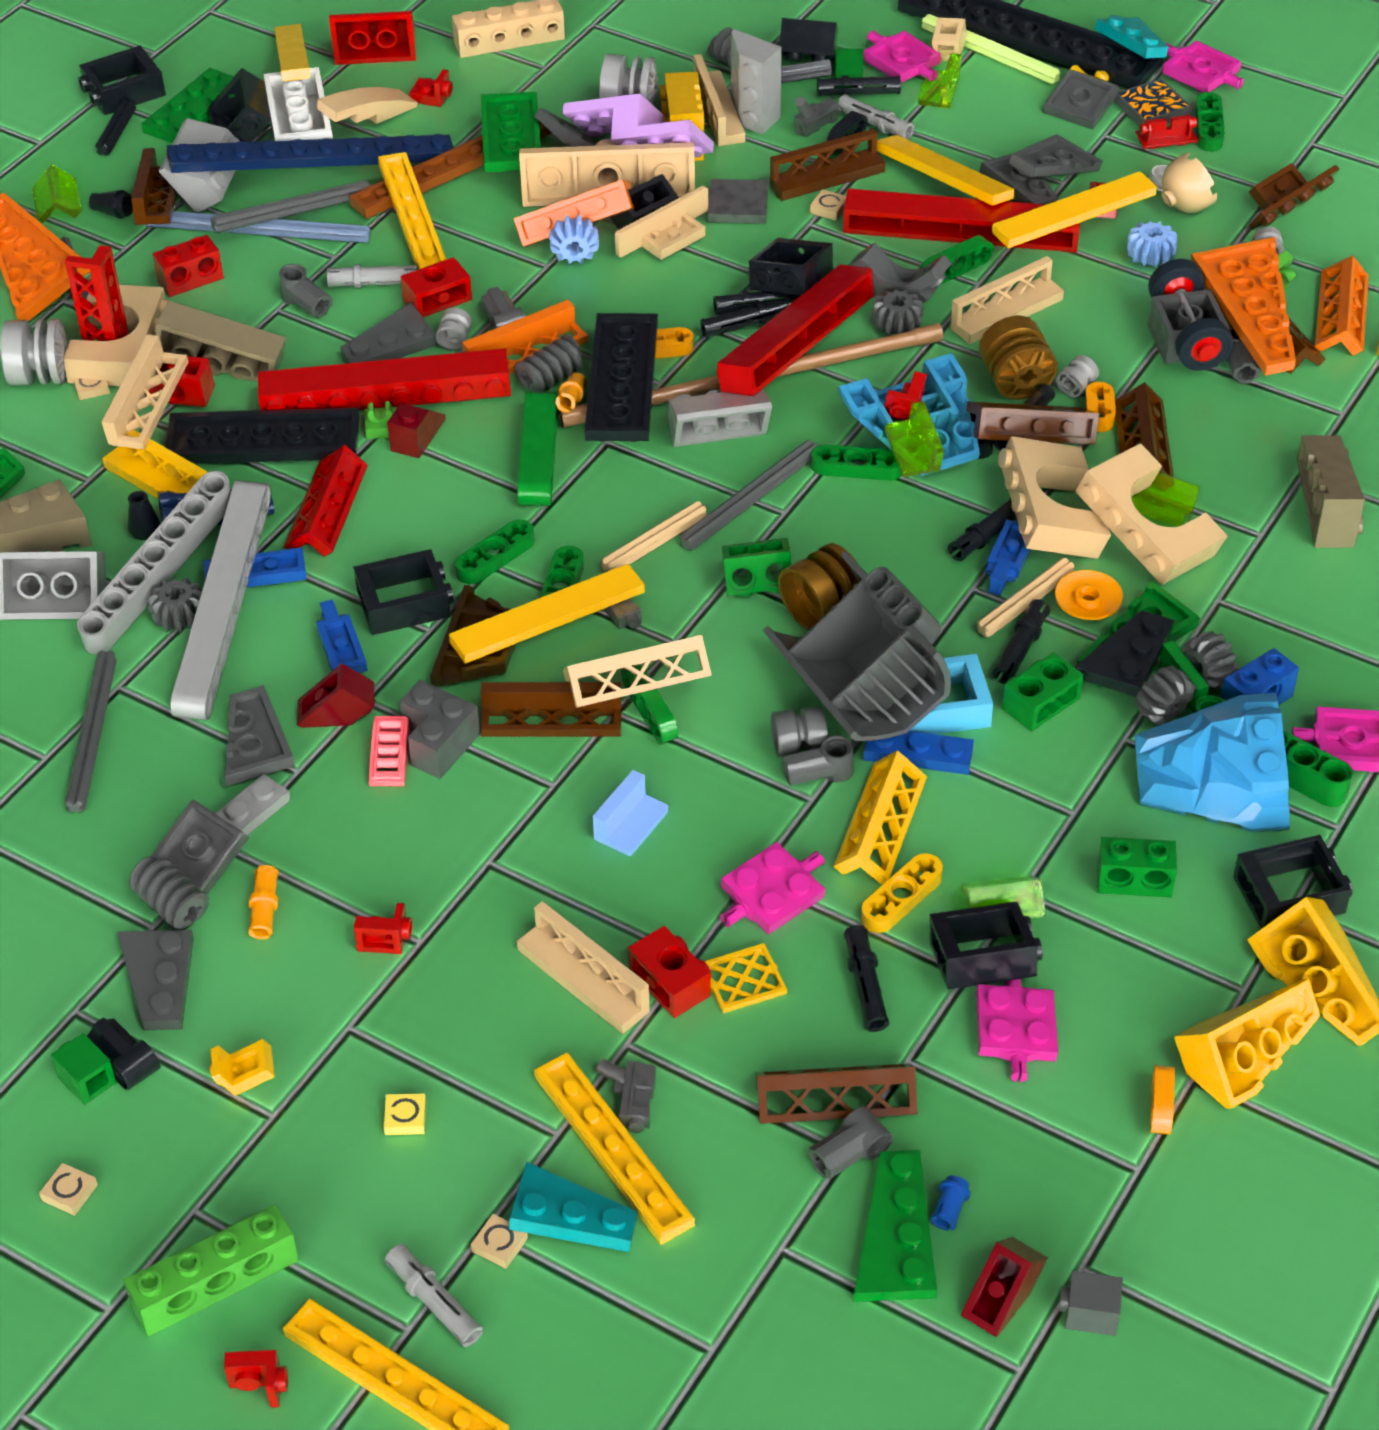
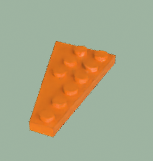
(31, 260)
(1252, 299)

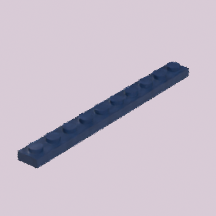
(302, 153)

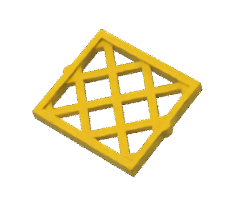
(749, 999)

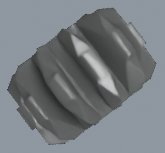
(897, 312)
(174, 603)
(1211, 658)
(1164, 695)

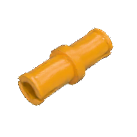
(571, 392)
(263, 902)

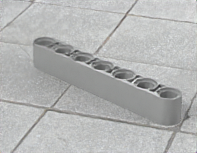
(154, 561)

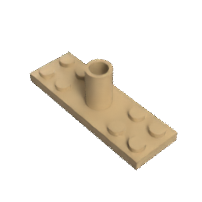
(565, 172)

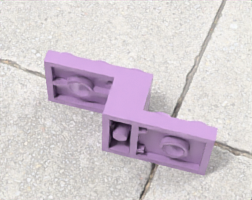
(634, 121)

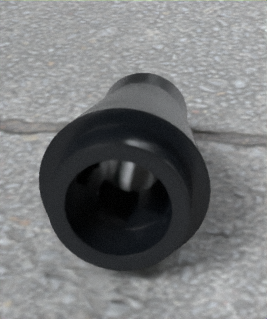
(113, 203)
(141, 516)

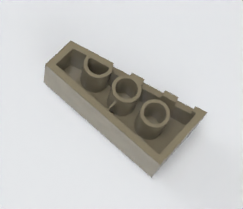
(228, 344)
(1330, 491)
(42, 521)

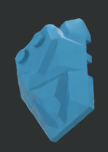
(945, 401)
(1219, 764)

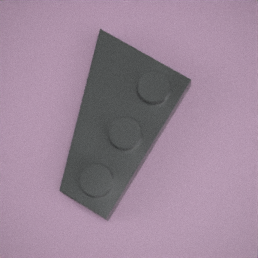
(1053, 157)
(1026, 188)
(392, 338)
(255, 738)
(159, 974)

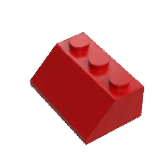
(373, 37)

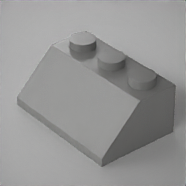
(755, 81)
(200, 188)
(717, 417)
(49, 583)

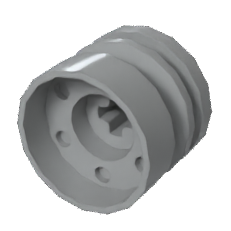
(621, 80)
(31, 353)

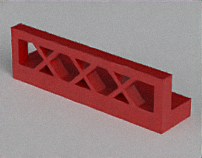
(106, 290)
(327, 501)

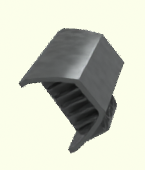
(872, 657)

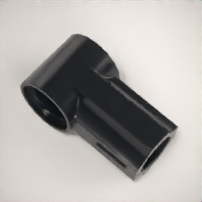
(129, 1059)

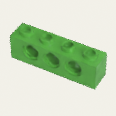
(211, 1270)

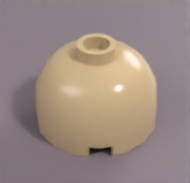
(1187, 185)

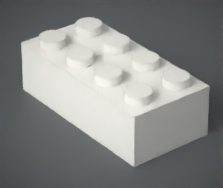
(295, 107)

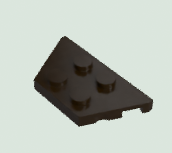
(449, 666)

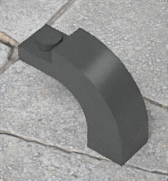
(889, 275)

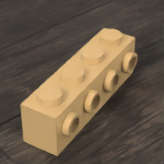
(508, 27)

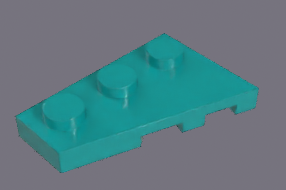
(1133, 35)
(570, 1212)

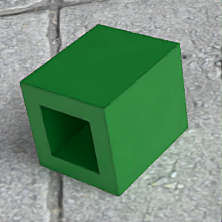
(83, 1068)

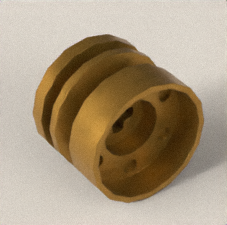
(1017, 356)
(816, 584)

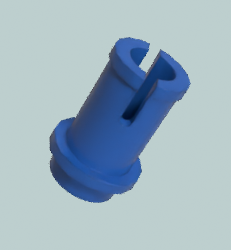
(953, 1194)

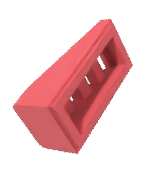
(389, 731)

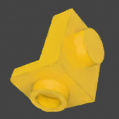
(242, 1068)

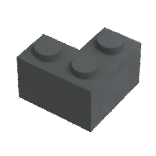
(439, 727)

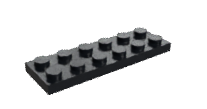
(622, 377)
(262, 434)

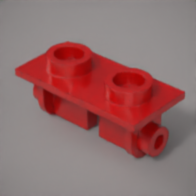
(1155, 134)

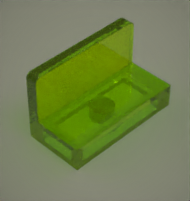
(942, 89)
(56, 190)
(915, 442)
(1167, 500)
(1024, 890)

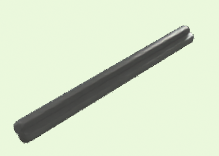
(286, 207)
(747, 496)
(90, 732)

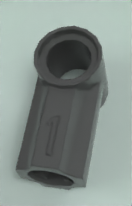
(300, 290)
(500, 308)
(1241, 362)
(829, 761)
(857, 1138)

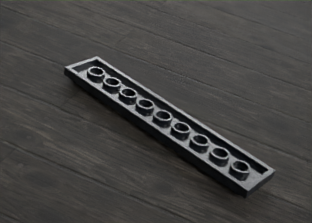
(1042, 37)

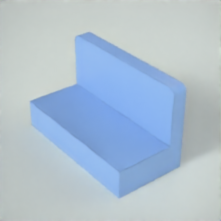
(628, 815)

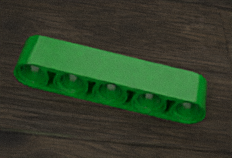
(537, 449)
(1308, 767)

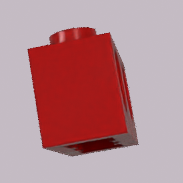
(188, 265)

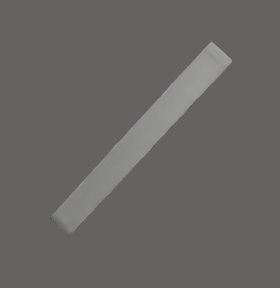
(220, 601)

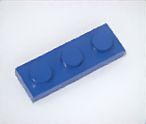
(274, 567)
(925, 751)

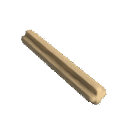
(654, 537)
(1021, 599)

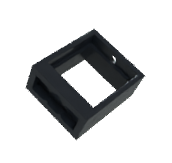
(141, 88)
(246, 109)
(786, 270)
(406, 610)
(1256, 865)
(989, 963)

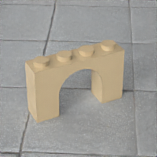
(113, 358)
(1042, 521)
(1161, 549)

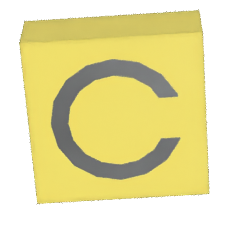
(405, 1114)

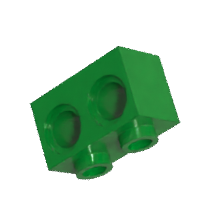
(756, 558)
(1042, 691)
(1136, 867)

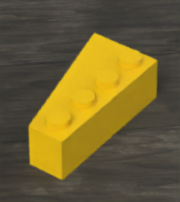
(682, 99)

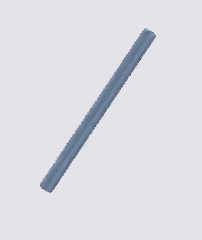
(276, 228)

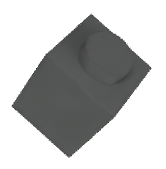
(1092, 1303)

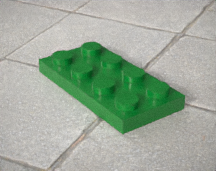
(187, 104)
(507, 127)

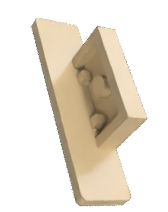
(666, 228)

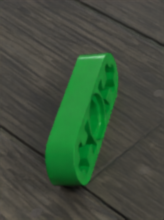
(1214, 128)
(972, 254)
(826, 462)
(477, 564)
(559, 573)
(652, 709)

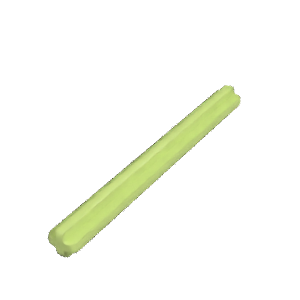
(1002, 54)

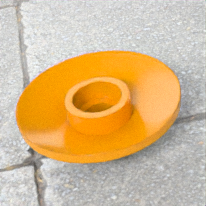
(1088, 595)

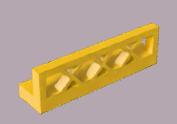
(153, 474)
(876, 808)

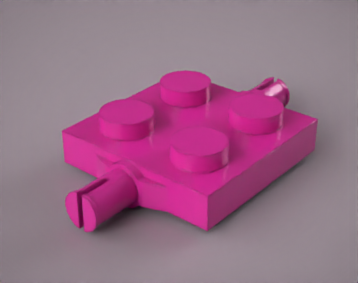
(902, 56)
(1202, 67)
(1347, 735)
(772, 888)
(1016, 1025)

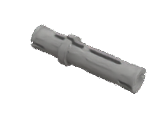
(885, 121)
(365, 276)
(422, 1282)

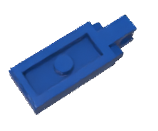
(1006, 558)
(340, 639)

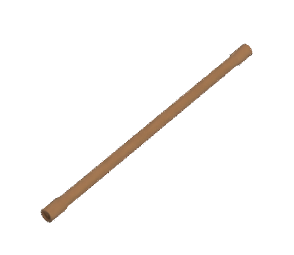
(915, 337)

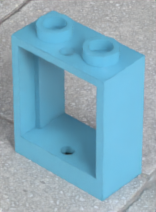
(961, 715)

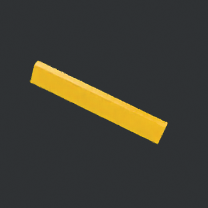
(292, 52)
(945, 170)
(411, 209)
(1074, 209)
(546, 613)
(614, 1148)
(385, 1372)

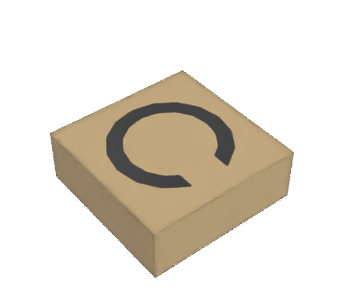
(828, 205)
(90, 388)
(68, 1189)
(497, 1242)

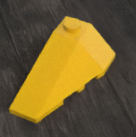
(1313, 946)
(1241, 1046)

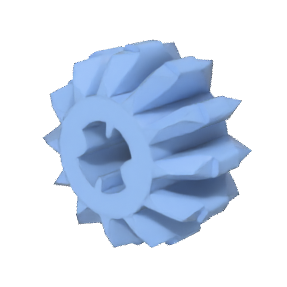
(574, 239)
(1152, 243)

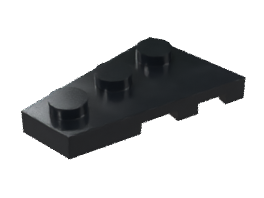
(1129, 654)

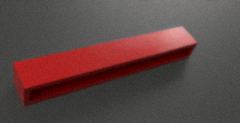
(941, 219)
(795, 330)
(393, 380)

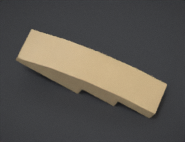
(366, 103)

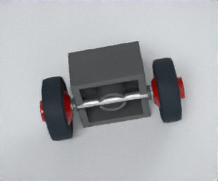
(1187, 317)

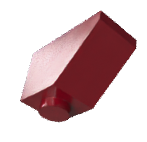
(413, 429)
(336, 699)
(1003, 1285)

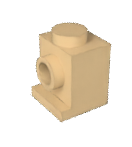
(949, 37)

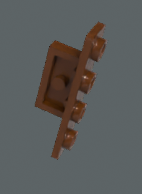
(1283, 190)

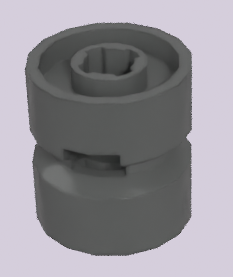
(799, 730)

